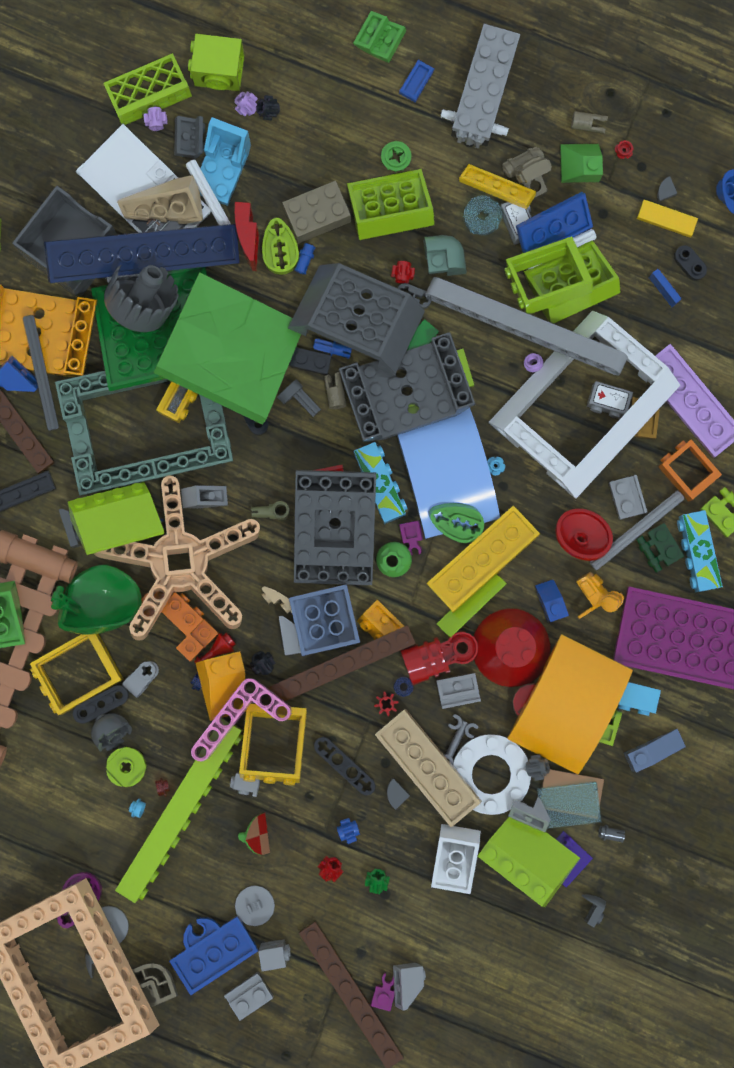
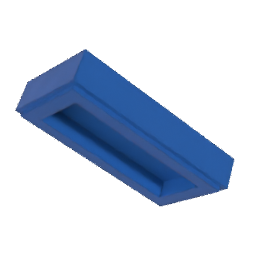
(416, 81)
(665, 288)

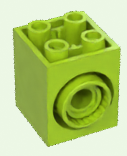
(216, 62)

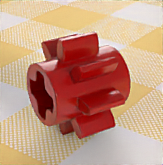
(403, 272)
(391, 702)
(330, 869)

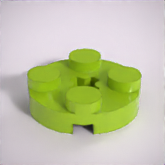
(126, 778)

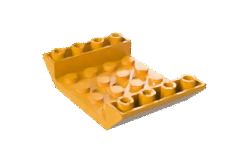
(63, 328)

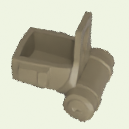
(527, 167)

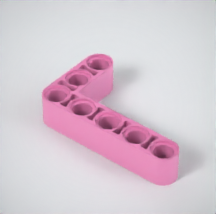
(235, 714)

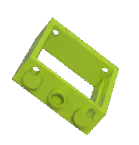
(541, 255)

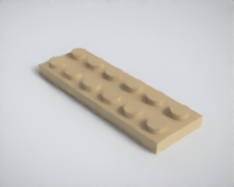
(428, 768)

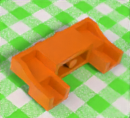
(189, 621)

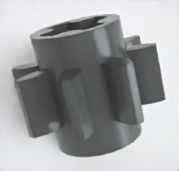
(537, 767)

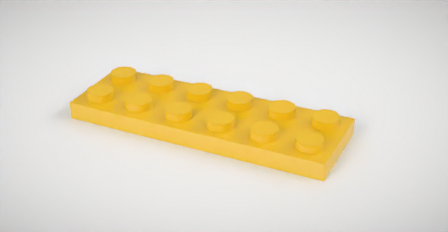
(483, 559)

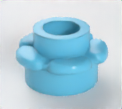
(500, 466)
(137, 808)

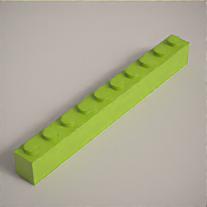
(177, 816)

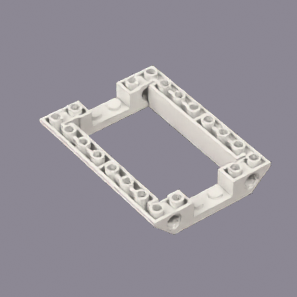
(577, 478)

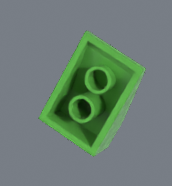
(10, 616)

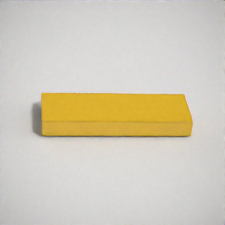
(667, 218)

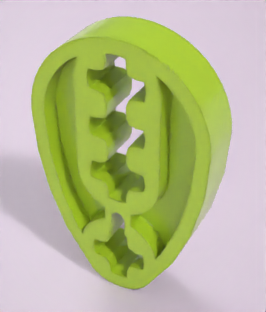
(270, 252)

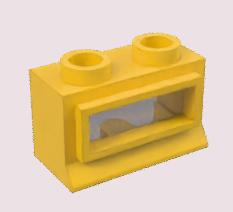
(175, 402)

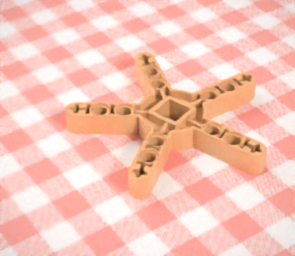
(200, 552)

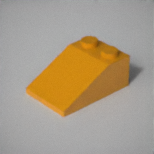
(220, 680)

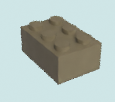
(316, 212)

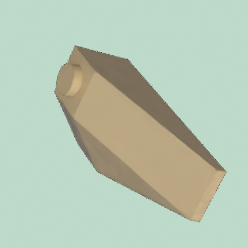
(170, 201)

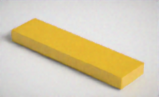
(497, 186)

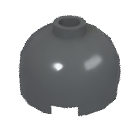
(109, 731)

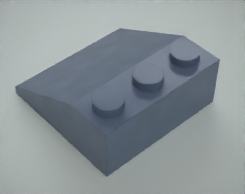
(324, 620)

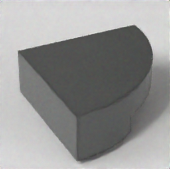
(666, 190)

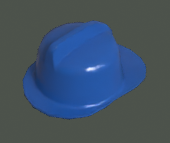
(725, 190)

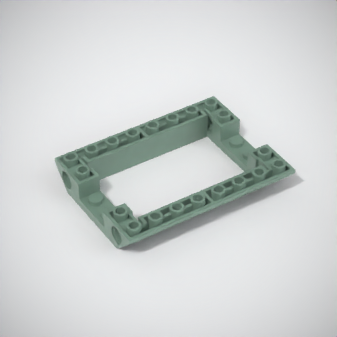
(90, 480)

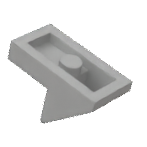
(535, 817)

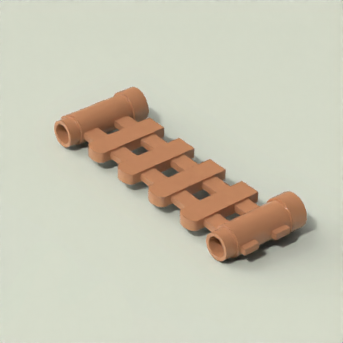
(53, 566)

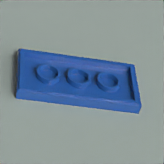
(555, 223)

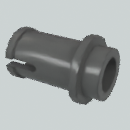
(611, 834)

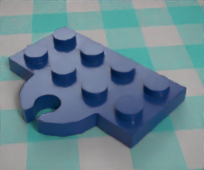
(212, 952)

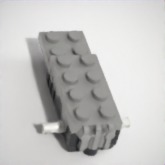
(484, 88)

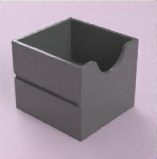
(55, 220)

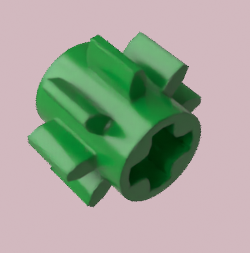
(377, 881)

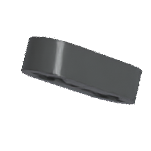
(416, 292)

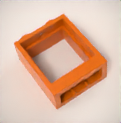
(677, 481)

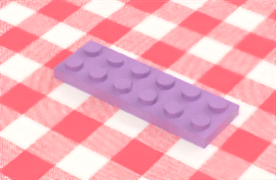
(697, 405)

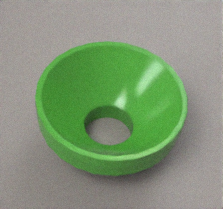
(398, 550)

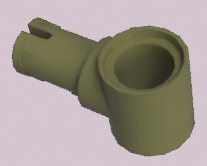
(270, 511)

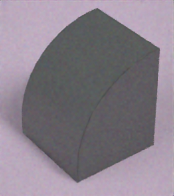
(396, 793)

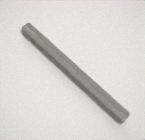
(639, 528)

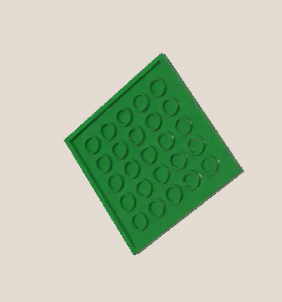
(133, 355)

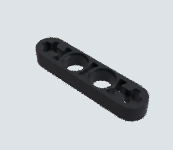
(342, 768)

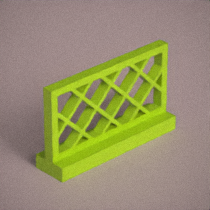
(166, 97)

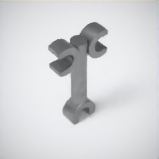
(462, 727)

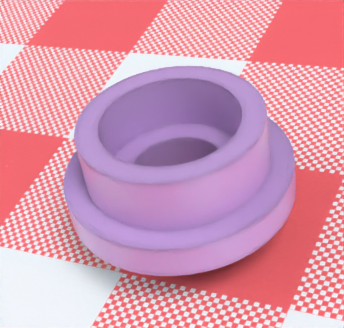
(533, 358)

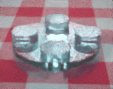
(488, 206)

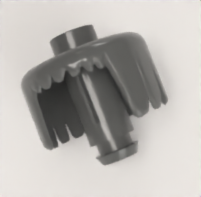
(141, 301)

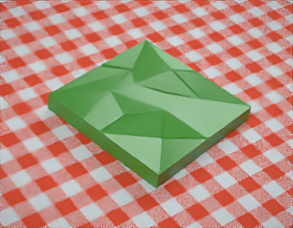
(229, 349)

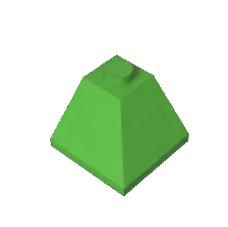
(581, 163)

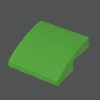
(379, 36)

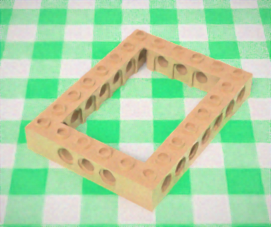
(110, 962)

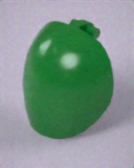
(97, 601)

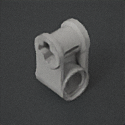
(139, 680)

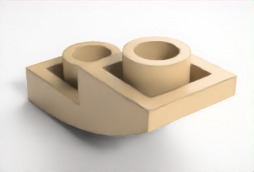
(273, 596)

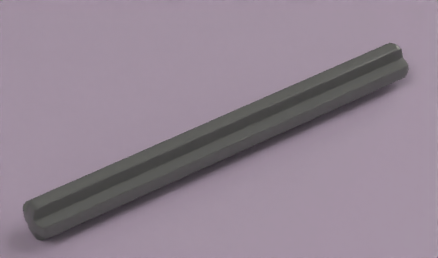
(40, 372)

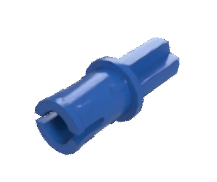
(332, 347)

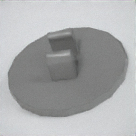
(254, 905)

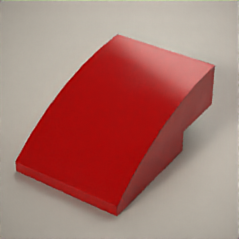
(247, 232)

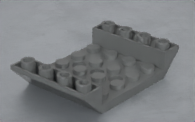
(382, 329)
(436, 383)

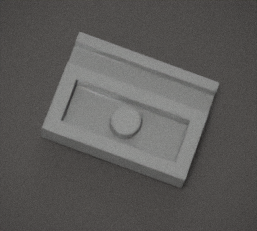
(627, 497)
(458, 690)
(248, 996)

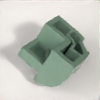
(444, 255)

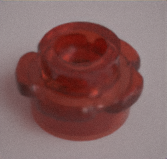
(162, 787)

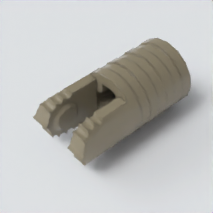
(584, 121)
(335, 394)

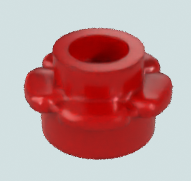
(624, 145)

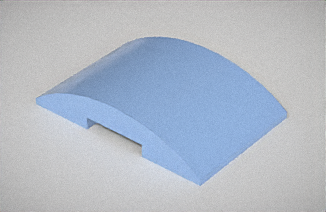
(448, 467)

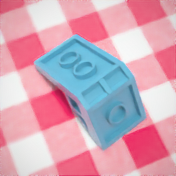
(225, 157)

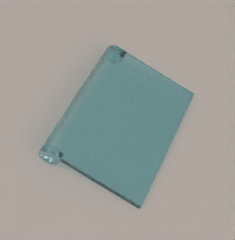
(571, 804)

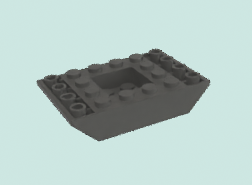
(334, 552)

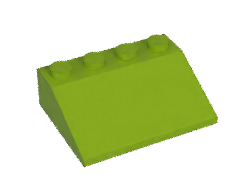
(391, 204)
(560, 274)
(115, 518)
(529, 859)

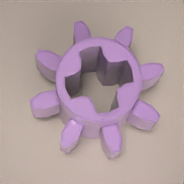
(246, 103)
(155, 118)

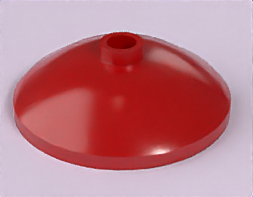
(588, 528)

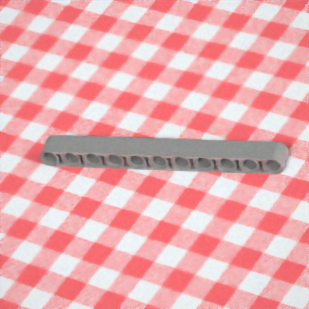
(527, 326)

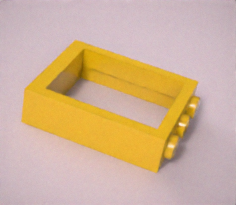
(49, 690)
(269, 777)

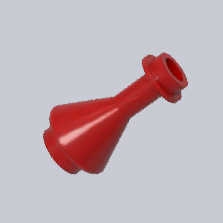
(222, 645)

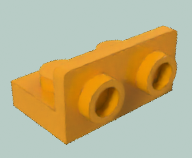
(378, 621)

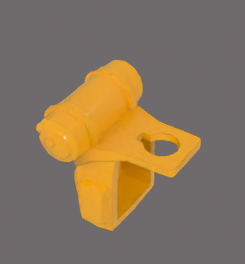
(598, 595)

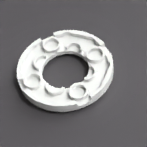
(514, 757)

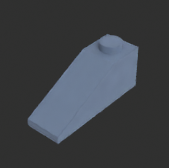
(654, 750)

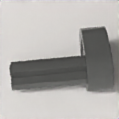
(295, 390)

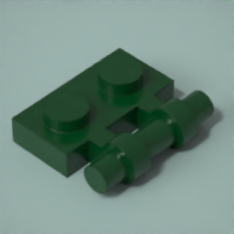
(664, 544)

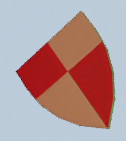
(256, 835)

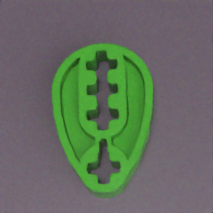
(463, 512)

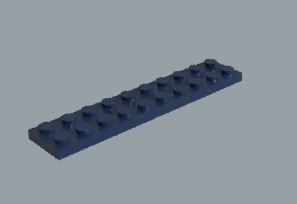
(166, 248)

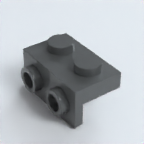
(189, 137)

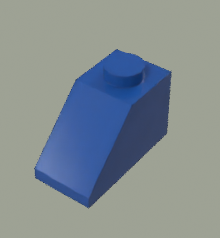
(16, 377)
(551, 601)

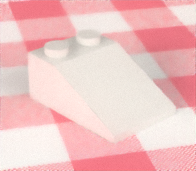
(456, 858)

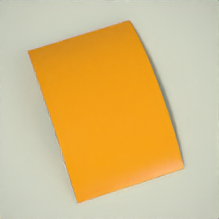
(570, 704)

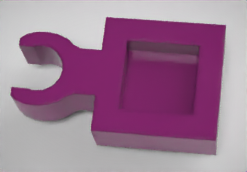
(411, 534)
(383, 995)

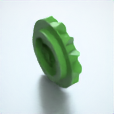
(398, 148)

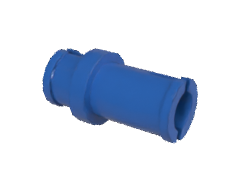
(306, 255)

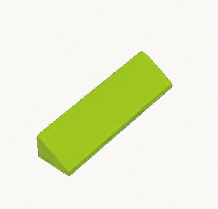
(454, 621)

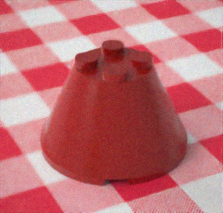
(511, 647)

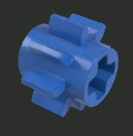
(348, 830)

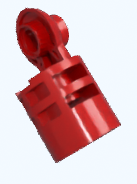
(435, 656)

